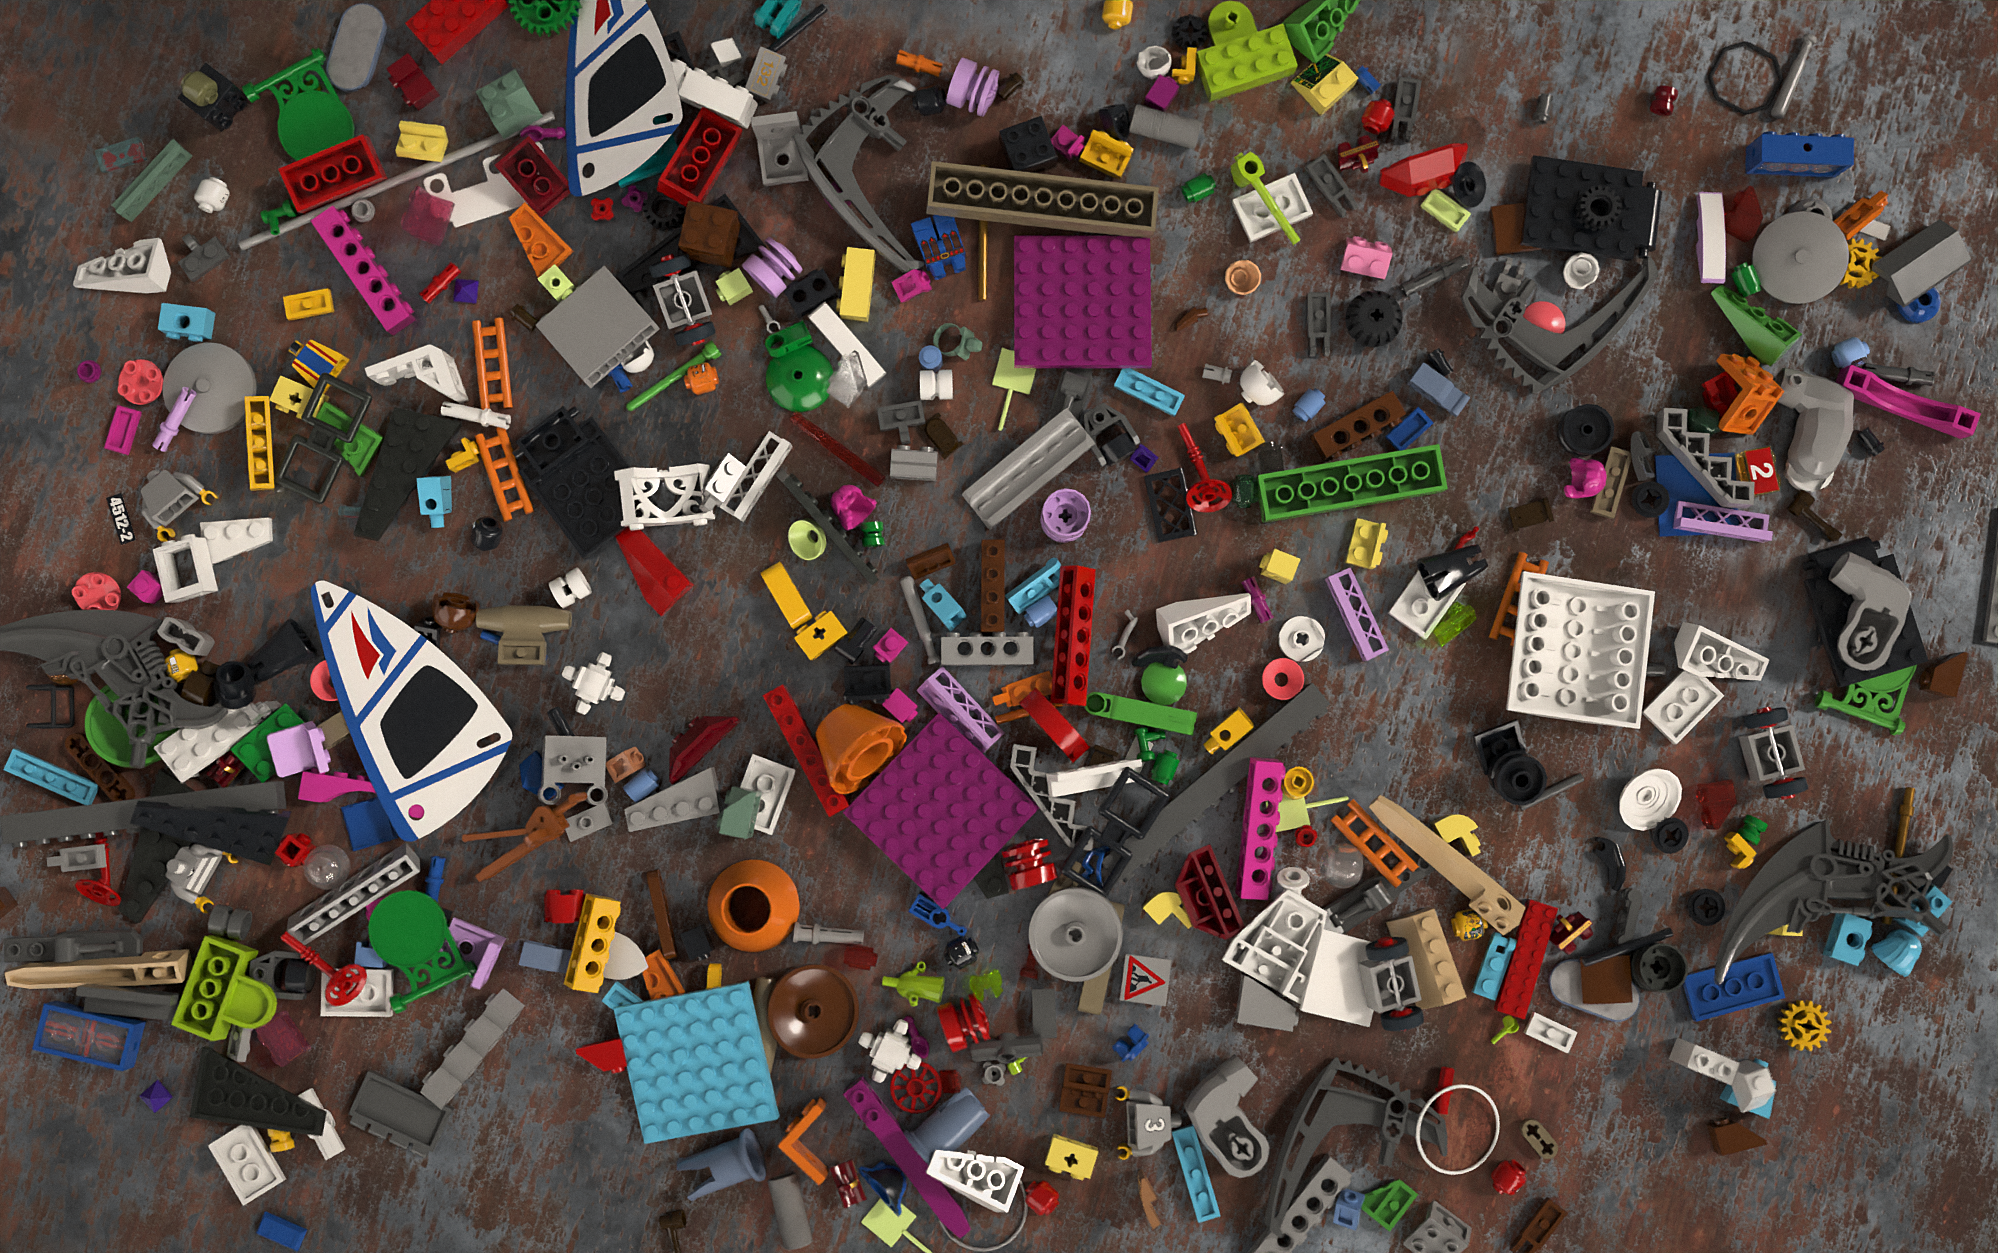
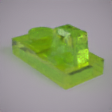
(1460, 619)

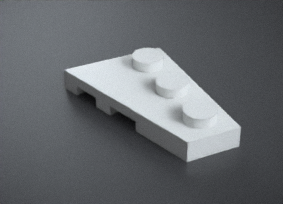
(235, 536)

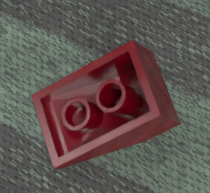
(532, 175)

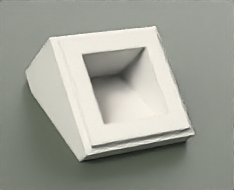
(726, 52)

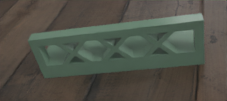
(151, 180)

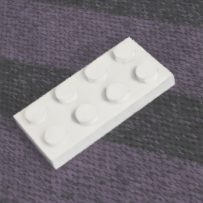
(194, 749)

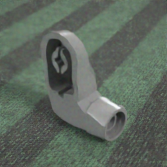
(1875, 614)

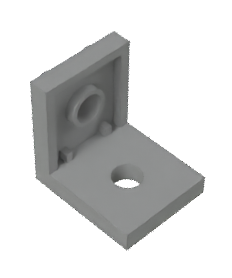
(775, 139)

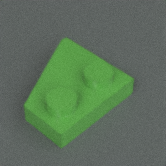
(1388, 1203)

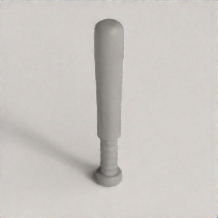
(1789, 86)
(916, 609)

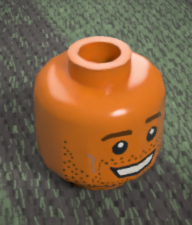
(701, 378)

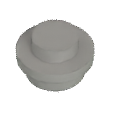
(363, 210)

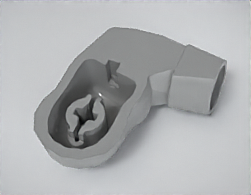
(1823, 421)
(1222, 1122)

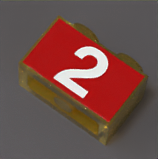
(1759, 467)

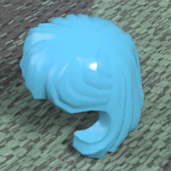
(1899, 951)

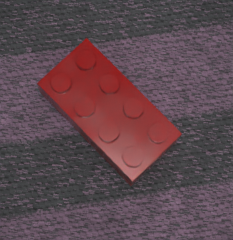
(451, 24)
(699, 158)
(332, 174)

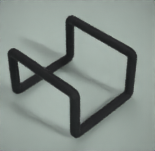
(50, 687)

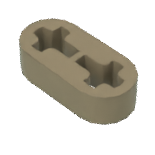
(1535, 1141)

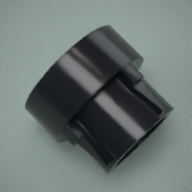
(234, 685)

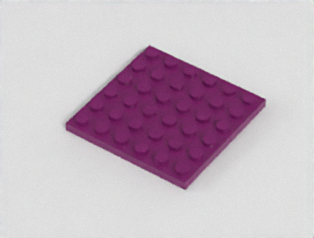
(1082, 302)
(941, 810)

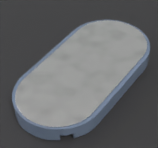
(356, 47)
(1566, 987)

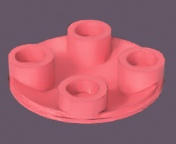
(1545, 316)
(140, 382)
(97, 592)

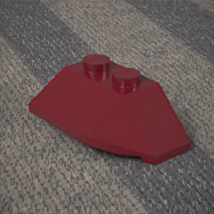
(696, 743)
(1207, 895)

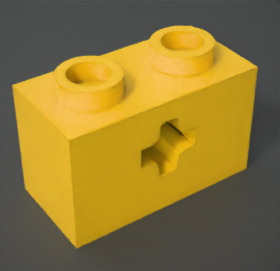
(815, 647)

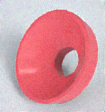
(1291, 670)
(321, 684)

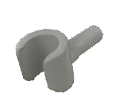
(768, 319)

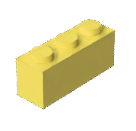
(856, 284)

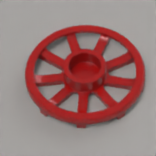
(916, 1088)

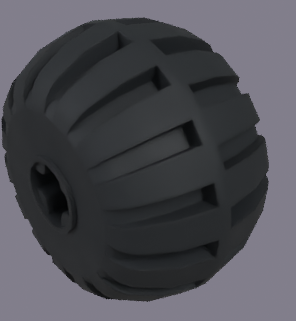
(1364, 328)

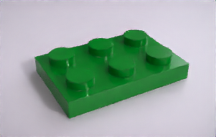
(254, 748)

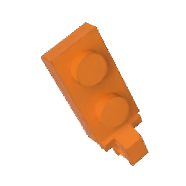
(1861, 214)
(1018, 690)

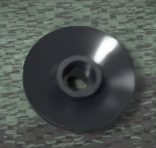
(1469, 184)

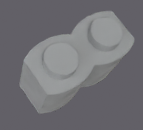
(186, 636)

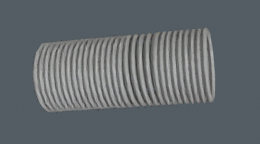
(1165, 126)
(788, 1206)

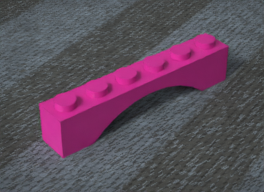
(1934, 414)
(326, 787)

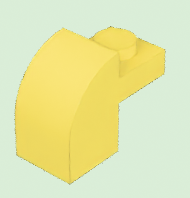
(1457, 826)
(1164, 904)

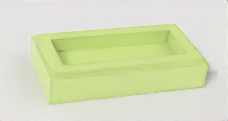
(1445, 210)

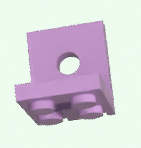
(485, 948)

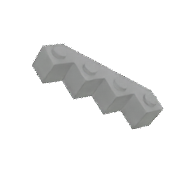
(1693, 453)
(1056, 810)
(468, 1054)

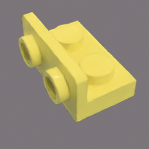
(421, 141)
(1366, 544)

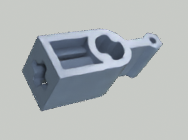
(1438, 389)
(545, 956)

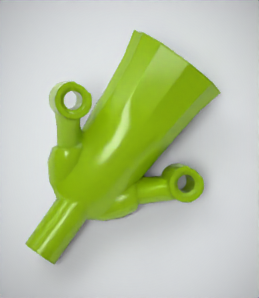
(915, 986)

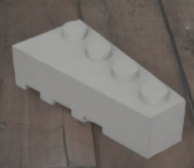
(683, 801)

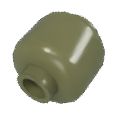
(199, 88)

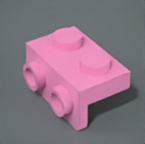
(1366, 257)

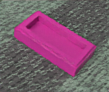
(122, 430)

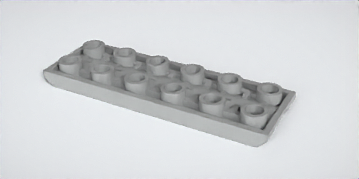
(1028, 468)

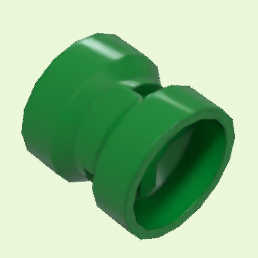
(874, 539)
(1751, 830)

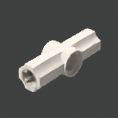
(329, 1143)

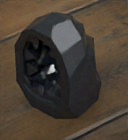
(1115, 121)

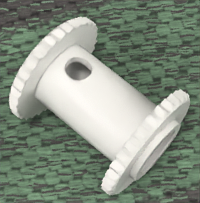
(1293, 880)

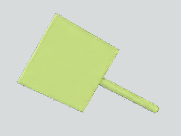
(1011, 378)
(1294, 812)
(888, 1226)

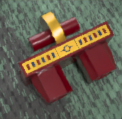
(1359, 156)
(226, 769)
(1569, 929)
(848, 1183)

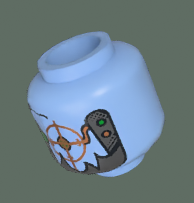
(1850, 353)

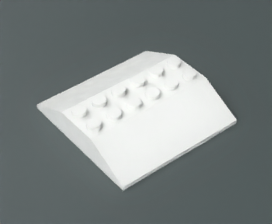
(1580, 650)

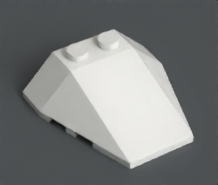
(1280, 944)

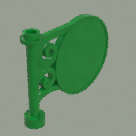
(310, 118)
(409, 932)

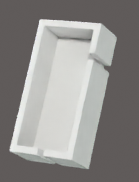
(714, 94)

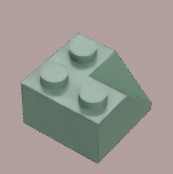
(509, 104)
(741, 812)

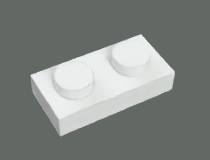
(1550, 1032)

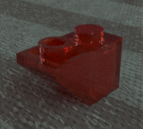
(1745, 216)
(1716, 801)

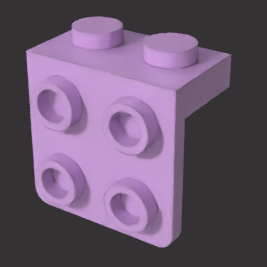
(298, 749)

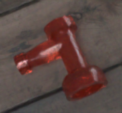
(1029, 970)

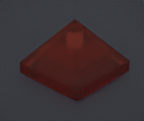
(950, 1080)

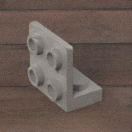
(1439, 1232)

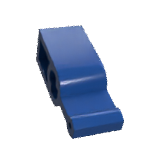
(928, 917)

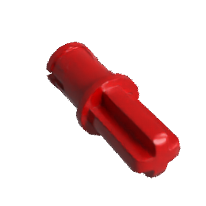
(1445, 1080)

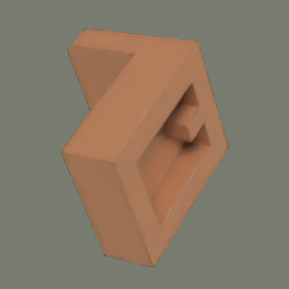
(625, 764)

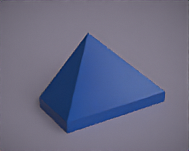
(532, 773)

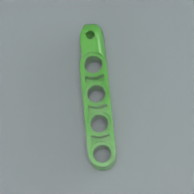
(1141, 713)

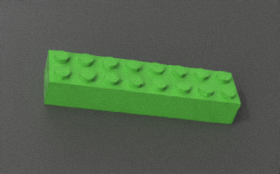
(1351, 483)

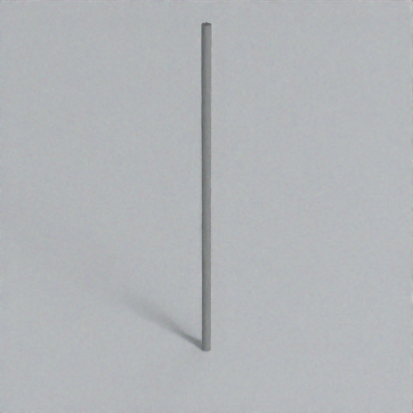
(388, 184)

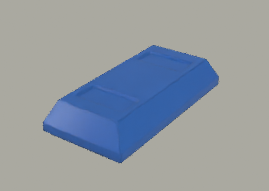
(1409, 429)
(281, 1231)

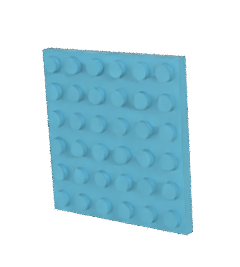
(696, 1062)

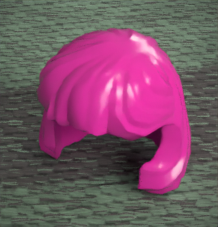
(1587, 478)
(851, 506)

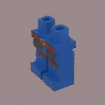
(942, 251)

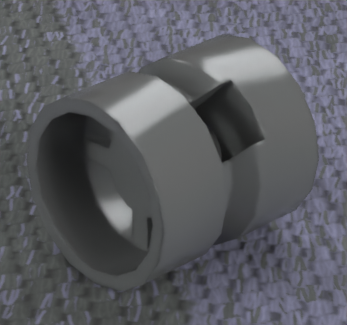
(234, 923)

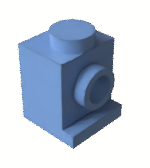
(367, 956)

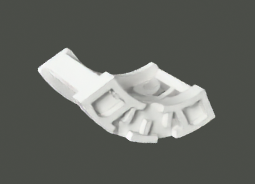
(634, 479)

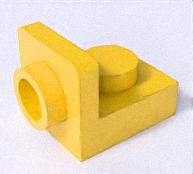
(1187, 71)
(460, 459)
(1738, 845)

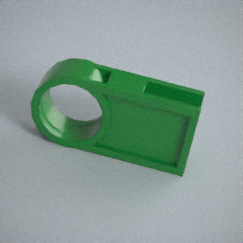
(793, 338)

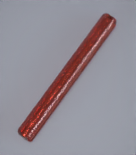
(837, 449)

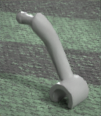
(1128, 629)

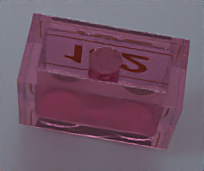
(283, 1039)

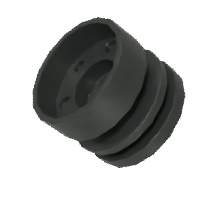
(1669, 970)

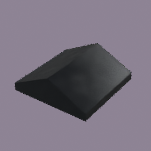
(1496, 739)

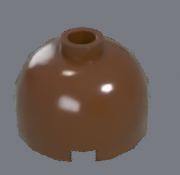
(454, 611)

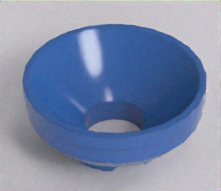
(1919, 313)

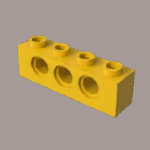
(259, 443)
(587, 931)

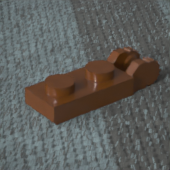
(1539, 1227)

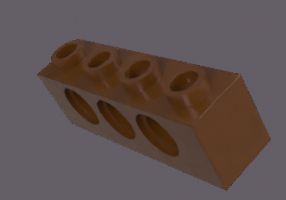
(1386, 404)
(992, 586)

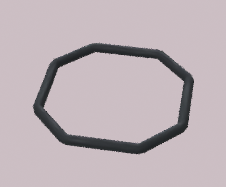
(1729, 104)

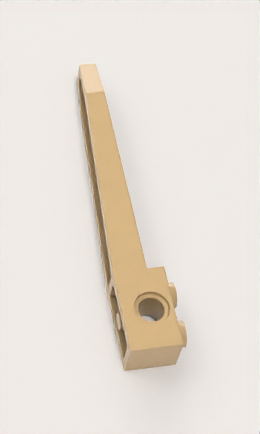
(1486, 895)
(147, 969)

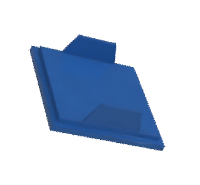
(367, 824)

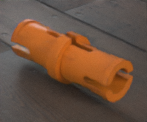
(919, 63)

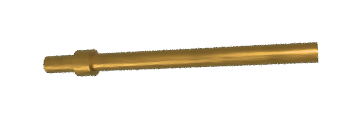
(983, 258)
(1906, 811)

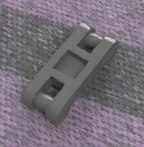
(1627, 916)

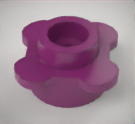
(636, 205)

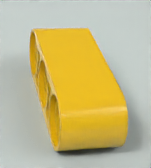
(786, 595)

